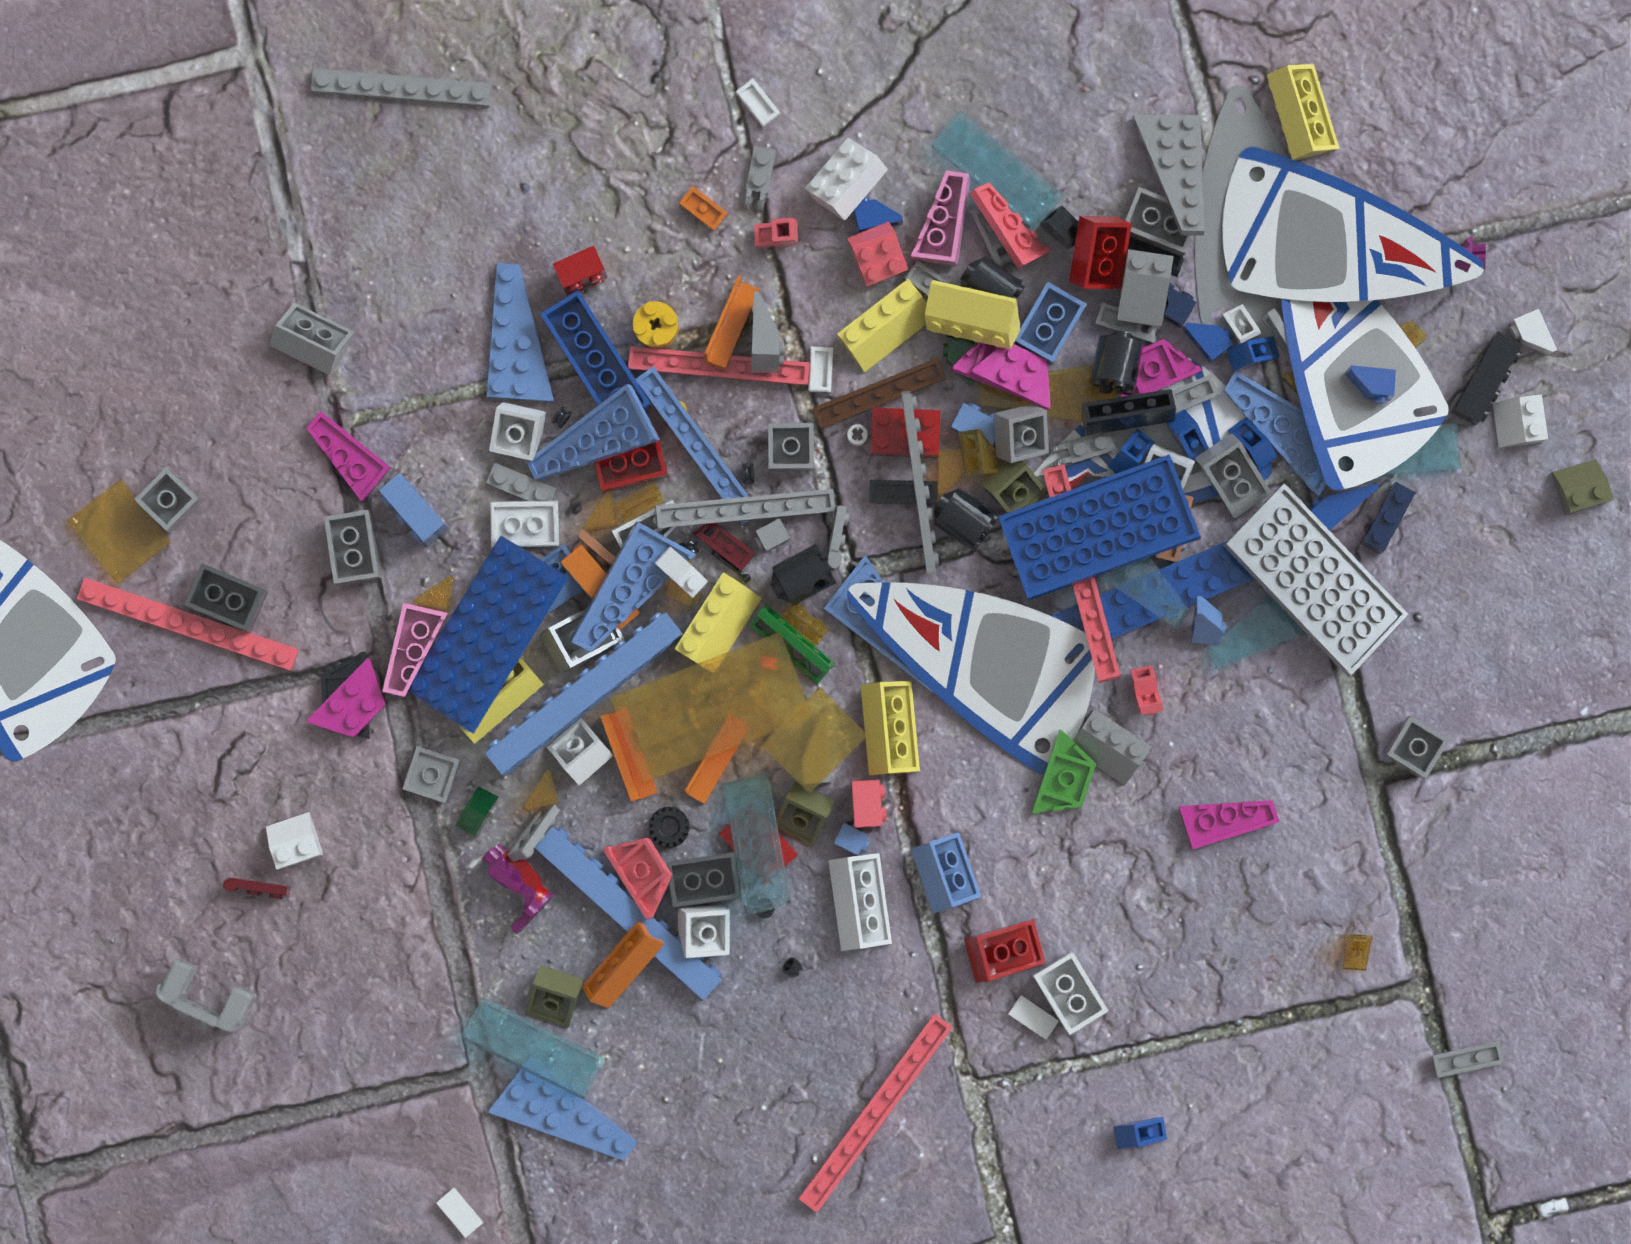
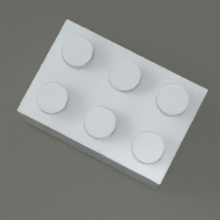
(846, 178)
(1070, 993)

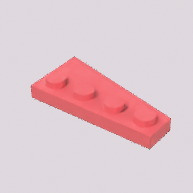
(1014, 236)

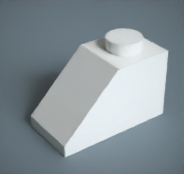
(1532, 332)
(681, 572)

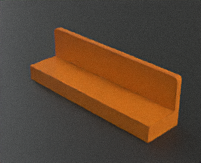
(730, 325)
(588, 574)
(625, 761)
(708, 775)
(621, 966)

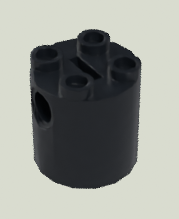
(991, 278)
(1117, 363)
(964, 518)
(801, 576)

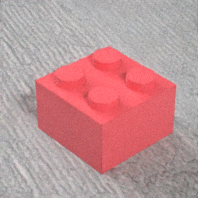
(877, 253)
(867, 803)

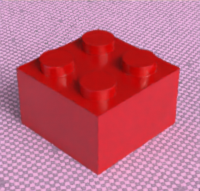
(580, 271)

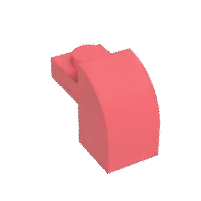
(777, 233)
(1146, 690)

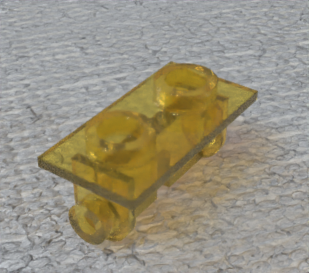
(640, 502)
(814, 628)

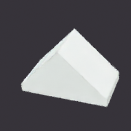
(1241, 324)

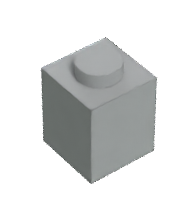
(771, 536)

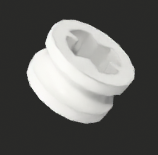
(864, 435)

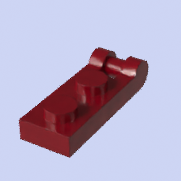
(725, 545)
(255, 887)

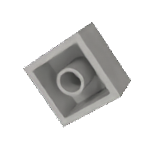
(1021, 433)
(791, 447)
(168, 500)
(1416, 747)

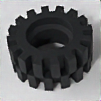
(656, 820)

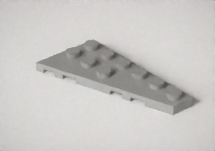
(1176, 158)

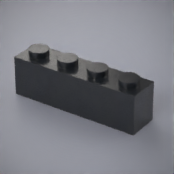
(1486, 379)
(1128, 412)

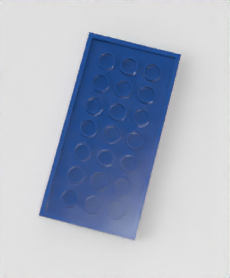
(1099, 527)
(487, 634)

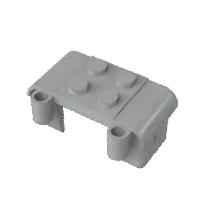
(176, 987)

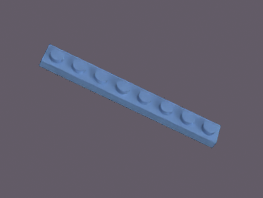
(690, 436)

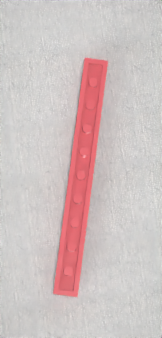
(1088, 599)
(188, 624)
(875, 1113)

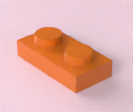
(703, 208)

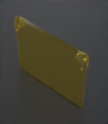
(119, 531)
(814, 740)

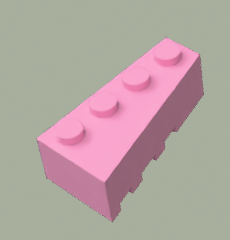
(943, 229)
(411, 644)

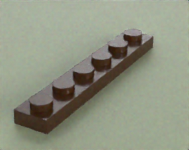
(878, 393)

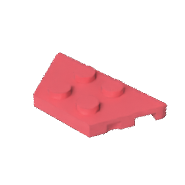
(641, 872)

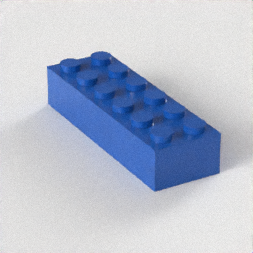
(589, 349)

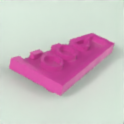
(352, 459)
(1218, 822)

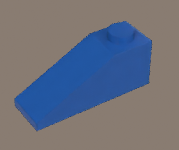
(1337, 506)

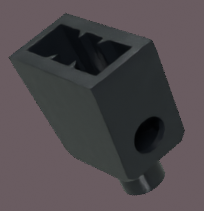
(1057, 226)

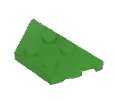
(1065, 777)

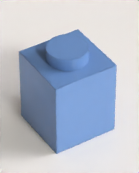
(852, 839)

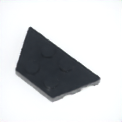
(336, 677)

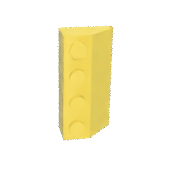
(1302, 111)
(972, 314)
(884, 326)
(718, 620)
(516, 689)
(890, 727)

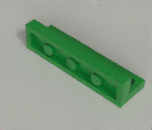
(795, 640)

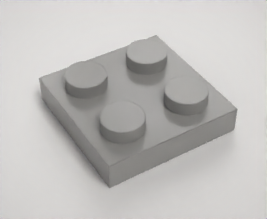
(431, 774)

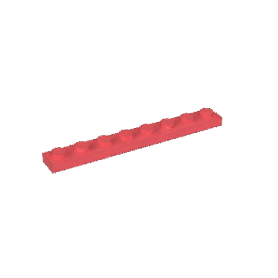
(694, 364)

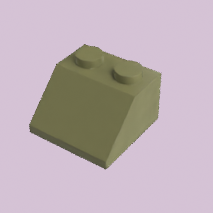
(1014, 486)
(1582, 487)
(803, 814)
(554, 996)

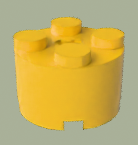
(652, 313)

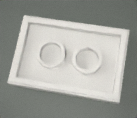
(525, 522)

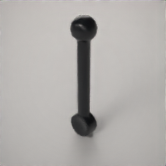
(745, 577)

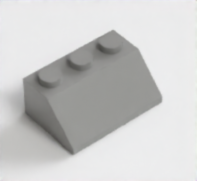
(311, 338)
(1111, 746)

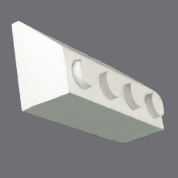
(860, 902)

